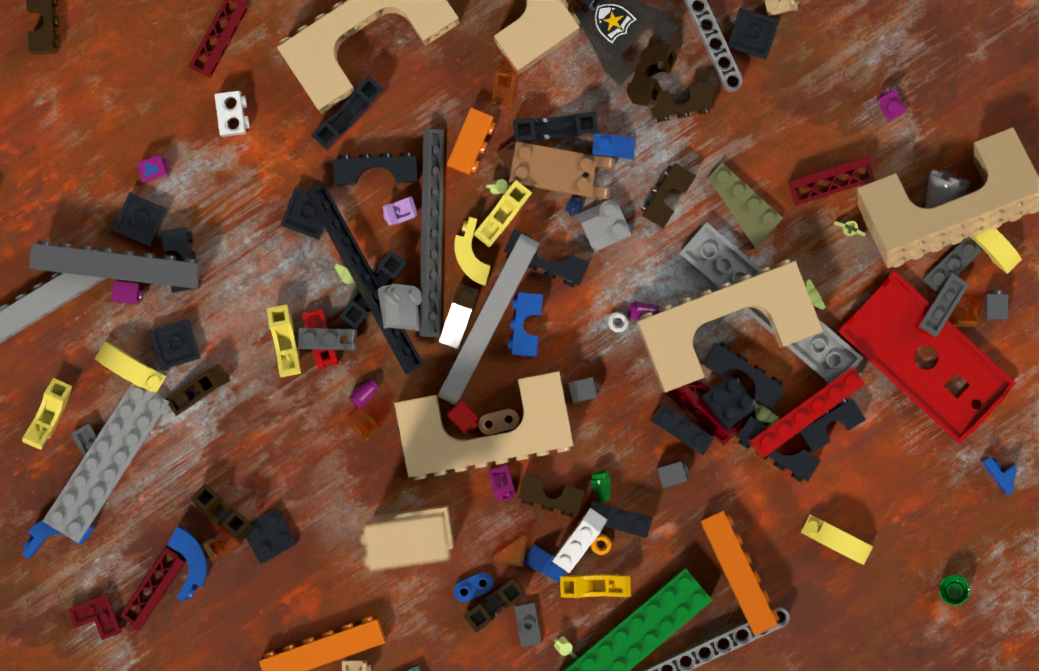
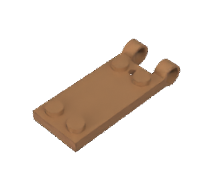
(558, 170)

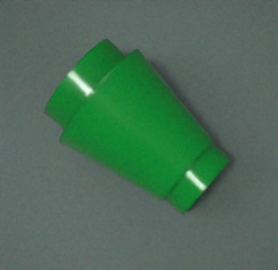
(601, 485)

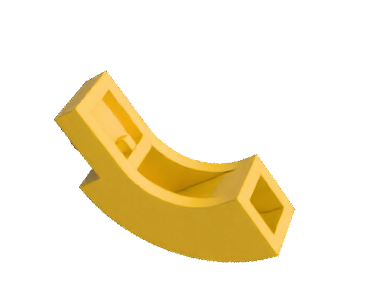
(595, 585)

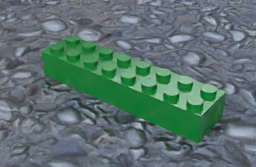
(644, 626)

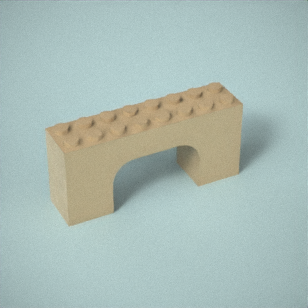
(537, 33)
(315, 47)
(910, 231)
(775, 292)
(433, 450)
(407, 537)

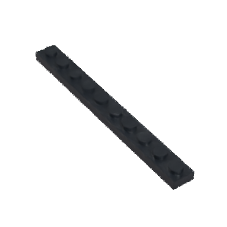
(361, 274)

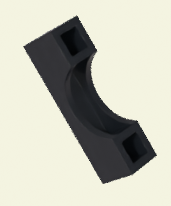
(348, 114)
(555, 128)
(348, 169)
(570, 269)
(386, 275)
(766, 390)
(800, 463)

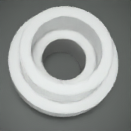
(623, 317)

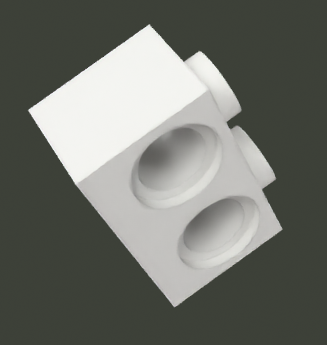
(226, 115)

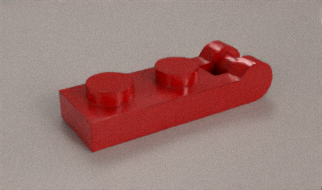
(317, 320)

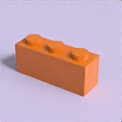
(471, 142)

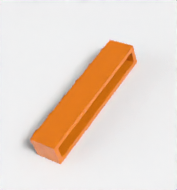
(739, 574)
(327, 648)

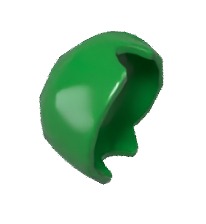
(954, 590)

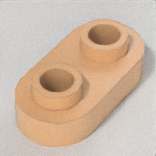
(498, 421)

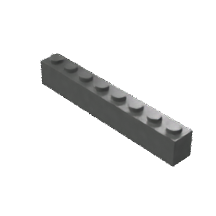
(115, 266)

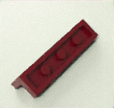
(222, 42)
(828, 173)
(696, 407)
(159, 592)

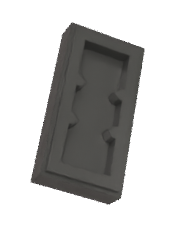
(527, 624)

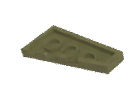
(747, 208)

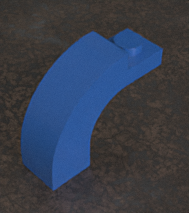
(41, 532)
(197, 559)

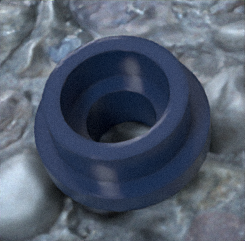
(574, 206)

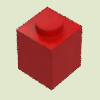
(463, 417)

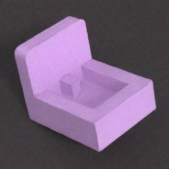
(400, 211)

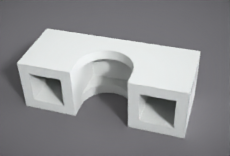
(580, 540)

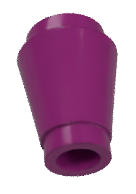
(638, 309)
(363, 394)

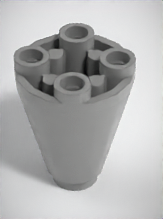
(944, 188)

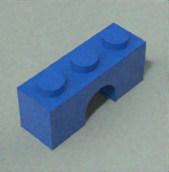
(525, 305)

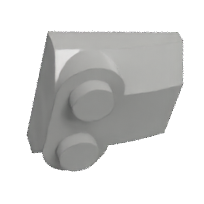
(604, 224)
(400, 306)

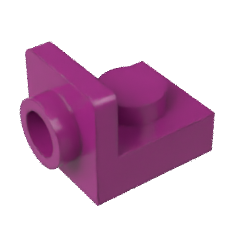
(891, 104)
(501, 483)

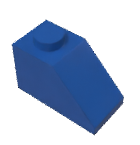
(613, 146)

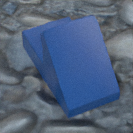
(1003, 478)
(542, 562)

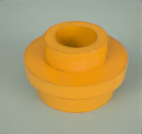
(601, 551)

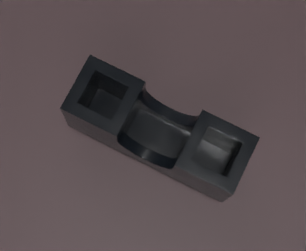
(179, 241)
(846, 413)
(682, 429)
(623, 520)

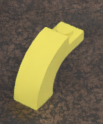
(503, 213)
(998, 249)
(468, 262)
(284, 340)
(129, 367)
(49, 414)
(836, 539)

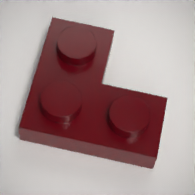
(97, 610)

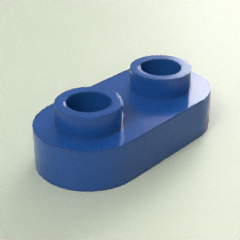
(473, 587)

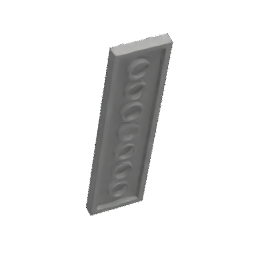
(105, 462)

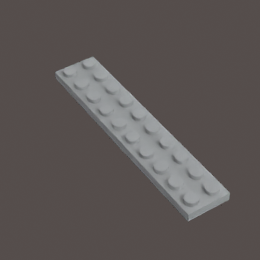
(725, 263)

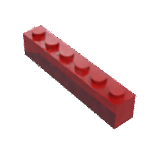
(806, 411)

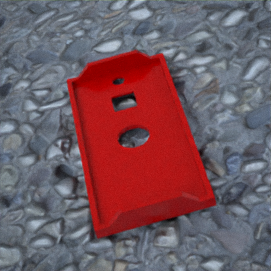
(888, 337)

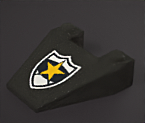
(617, 27)

